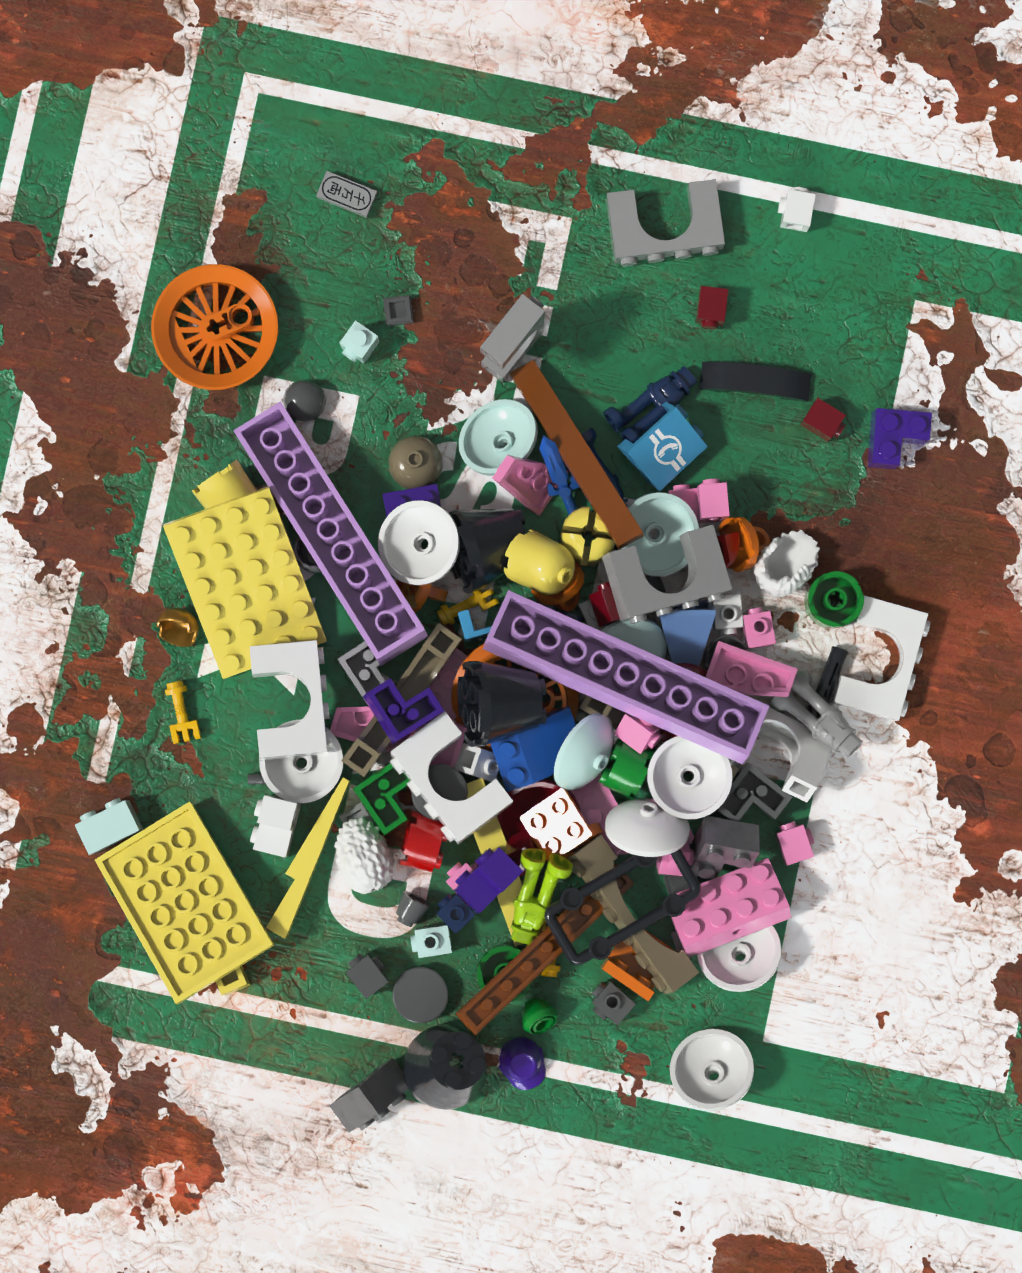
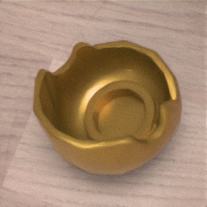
(178, 627)

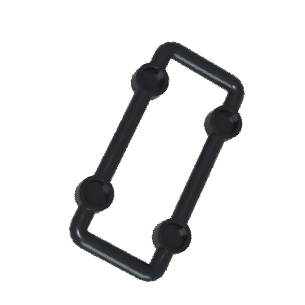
(599, 946)

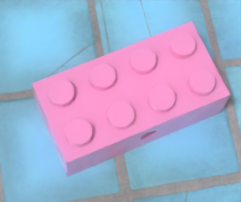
(732, 908)

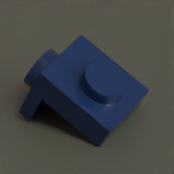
(454, 912)

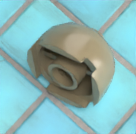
(415, 462)

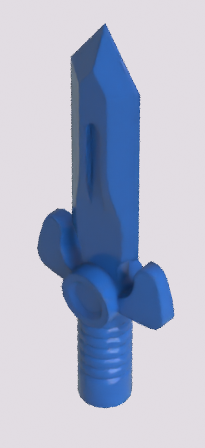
(558, 474)

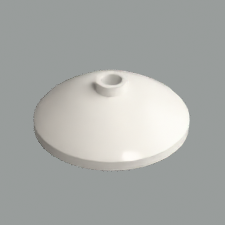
(402, 538)
(305, 783)
(688, 798)
(645, 828)
(760, 964)
(710, 1053)

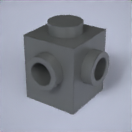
(367, 974)
(611, 1002)

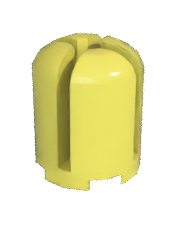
(576, 524)

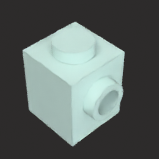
(359, 343)
(431, 941)

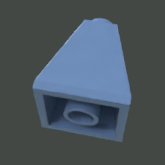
(688, 631)

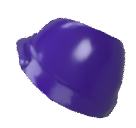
(522, 1063)

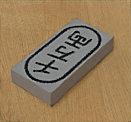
(346, 194)

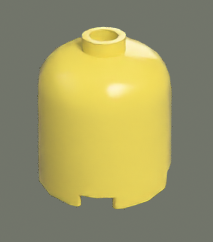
(224, 486)
(539, 563)

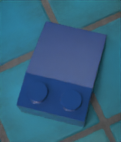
(533, 753)

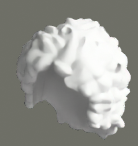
(786, 563)
(363, 856)

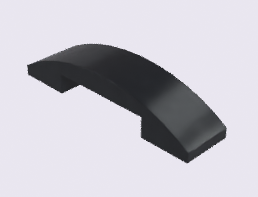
(755, 380)

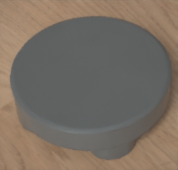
(447, 783)
(420, 994)

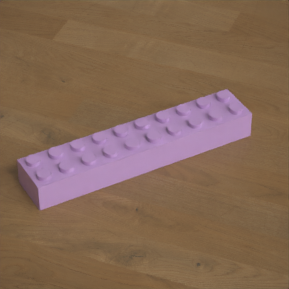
(331, 534)
(626, 677)

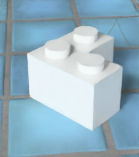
(276, 825)

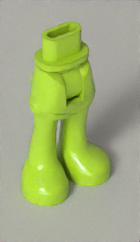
(528, 908)

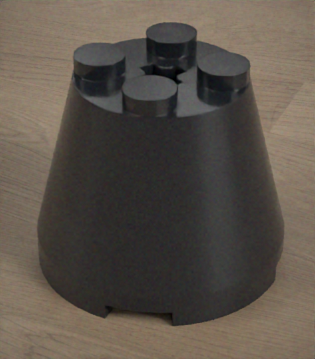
(483, 544)
(498, 702)
(429, 1071)

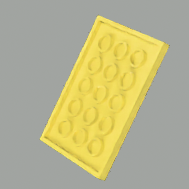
(243, 578)
(184, 902)

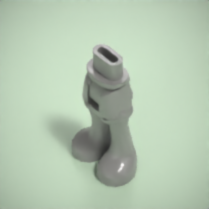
(830, 727)

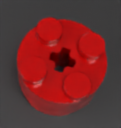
(422, 843)

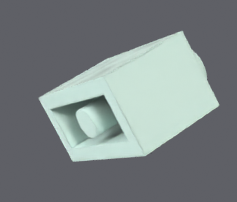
(108, 826)

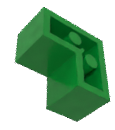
(378, 797)

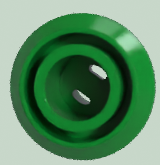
(538, 1016)

